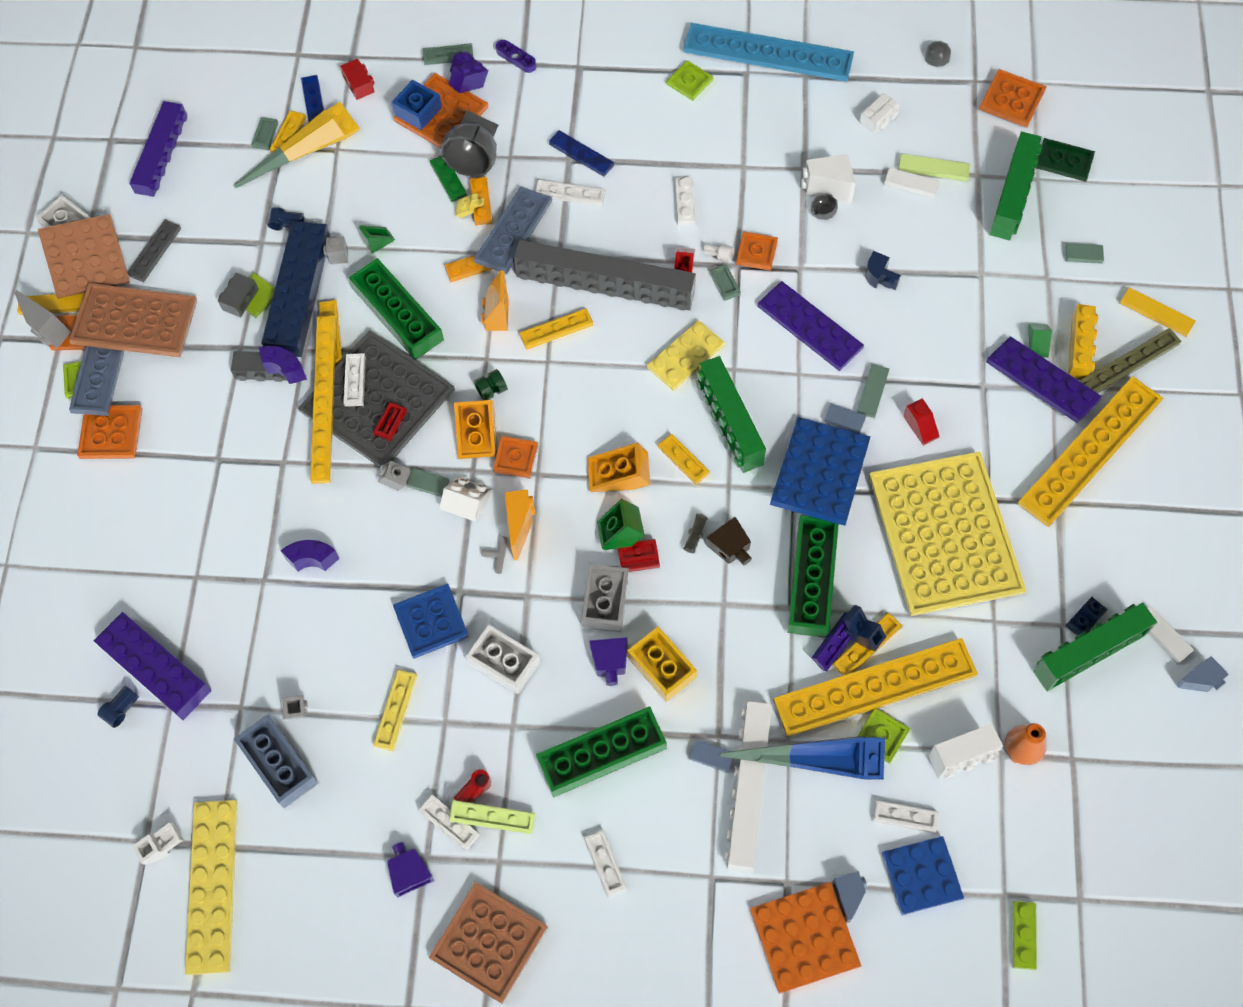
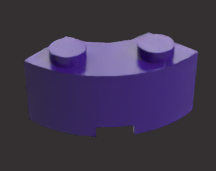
(282, 362)
(310, 554)

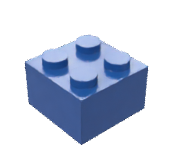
(416, 104)

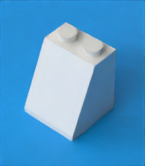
(829, 176)

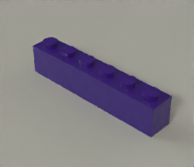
(158, 149)

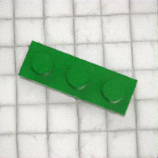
(448, 179)

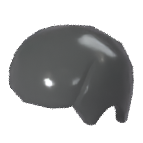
(938, 53)
(824, 207)

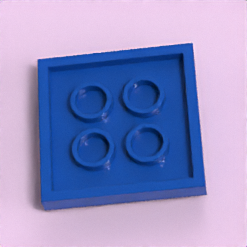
(430, 621)
(922, 875)

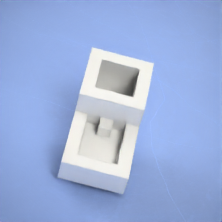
(157, 846)

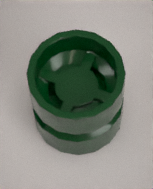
(490, 385)

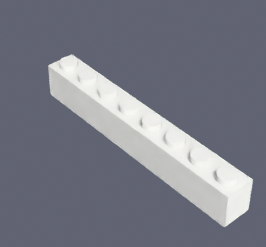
(748, 790)

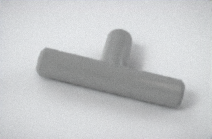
(499, 555)

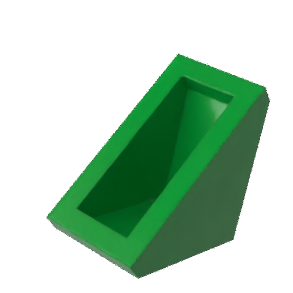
(375, 237)
(1040, 338)

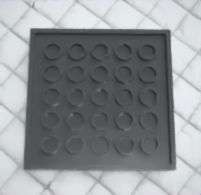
(388, 378)

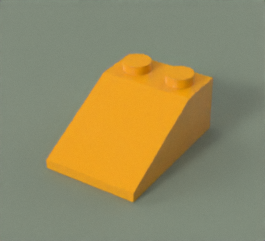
(496, 305)
(475, 429)
(619, 469)
(519, 514)

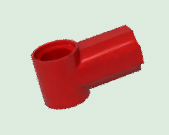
(471, 791)

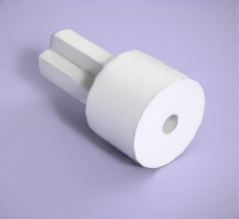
(723, 253)

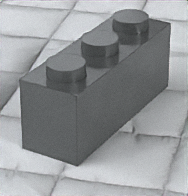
(249, 366)

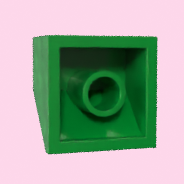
(620, 526)

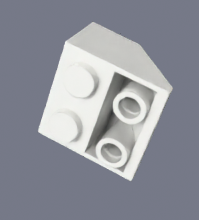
(465, 498)

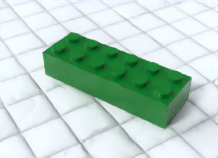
(1016, 186)
(396, 309)
(731, 414)
(813, 577)
(1094, 646)
(601, 751)

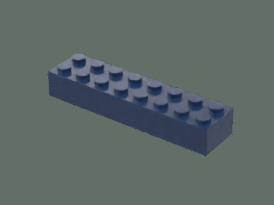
(296, 287)

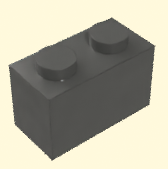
(238, 294)

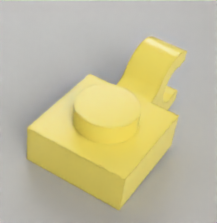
(467, 204)

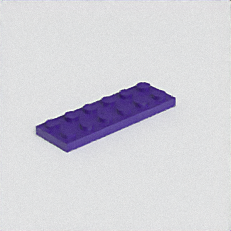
(810, 325)
(1044, 379)

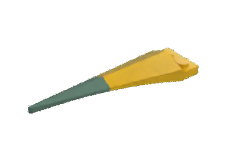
(324, 130)

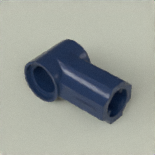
(280, 218)
(114, 711)

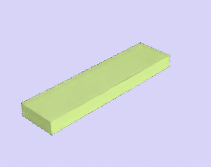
(934, 167)
(492, 817)

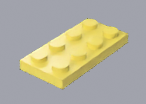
(685, 354)

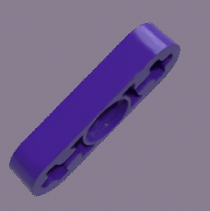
(520, 62)

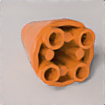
(1026, 743)

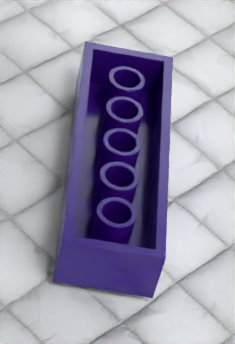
(152, 665)

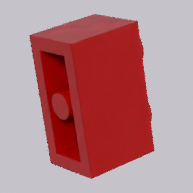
(357, 78)

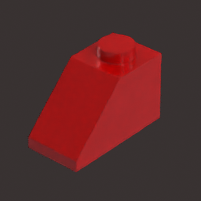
(684, 259)
(921, 421)

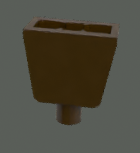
(730, 542)

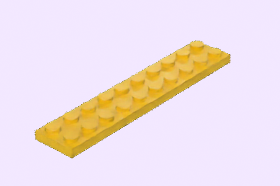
(1090, 451)
(874, 687)

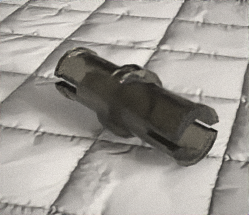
(695, 533)

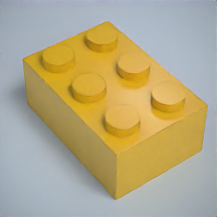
(662, 664)

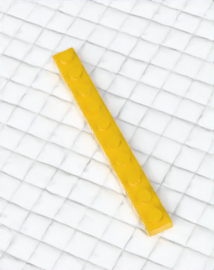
(323, 400)

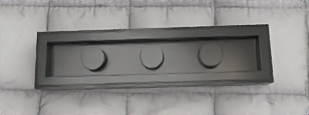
(154, 251)

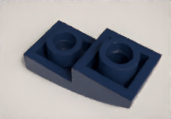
(1086, 616)

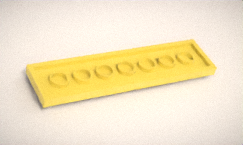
(211, 888)

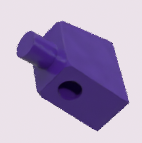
(609, 658)
(407, 870)

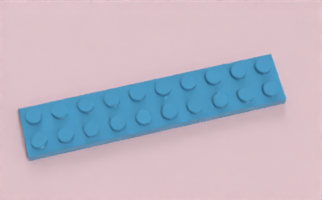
(769, 52)

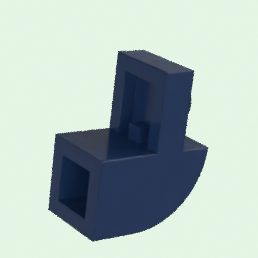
(877, 272)
(862, 630)

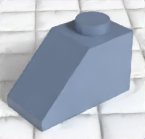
(1204, 677)
(849, 892)

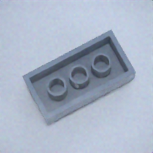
(275, 761)

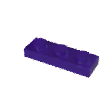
(832, 645)

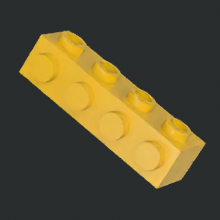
(1082, 340)

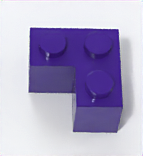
(467, 73)

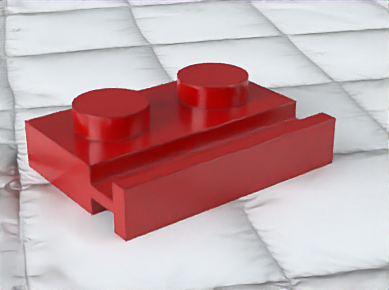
(640, 556)

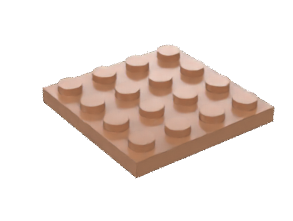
(82, 255)
(488, 942)

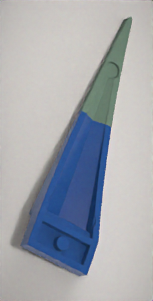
(848, 757)

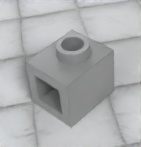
(336, 250)
(393, 475)
(293, 707)

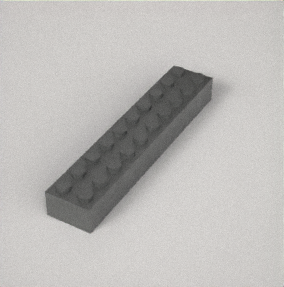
(605, 275)

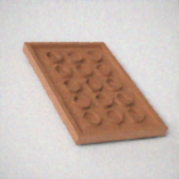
(133, 320)

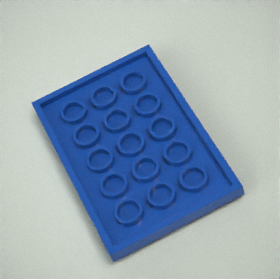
(820, 471)

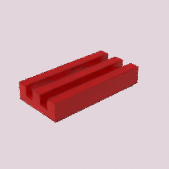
(377, 432)

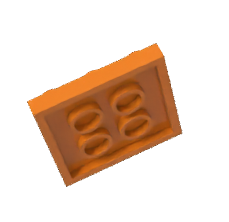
(1012, 98)
(111, 435)

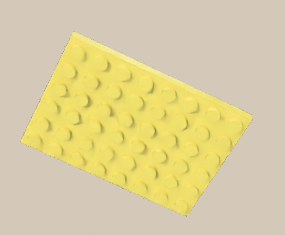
(946, 533)

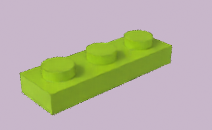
(1024, 936)

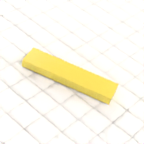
(395, 710)

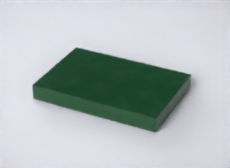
(1065, 159)

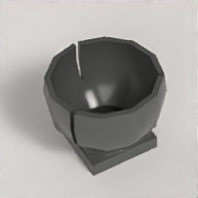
(470, 146)

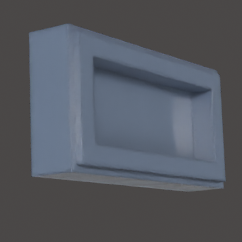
(845, 418)
(709, 755)

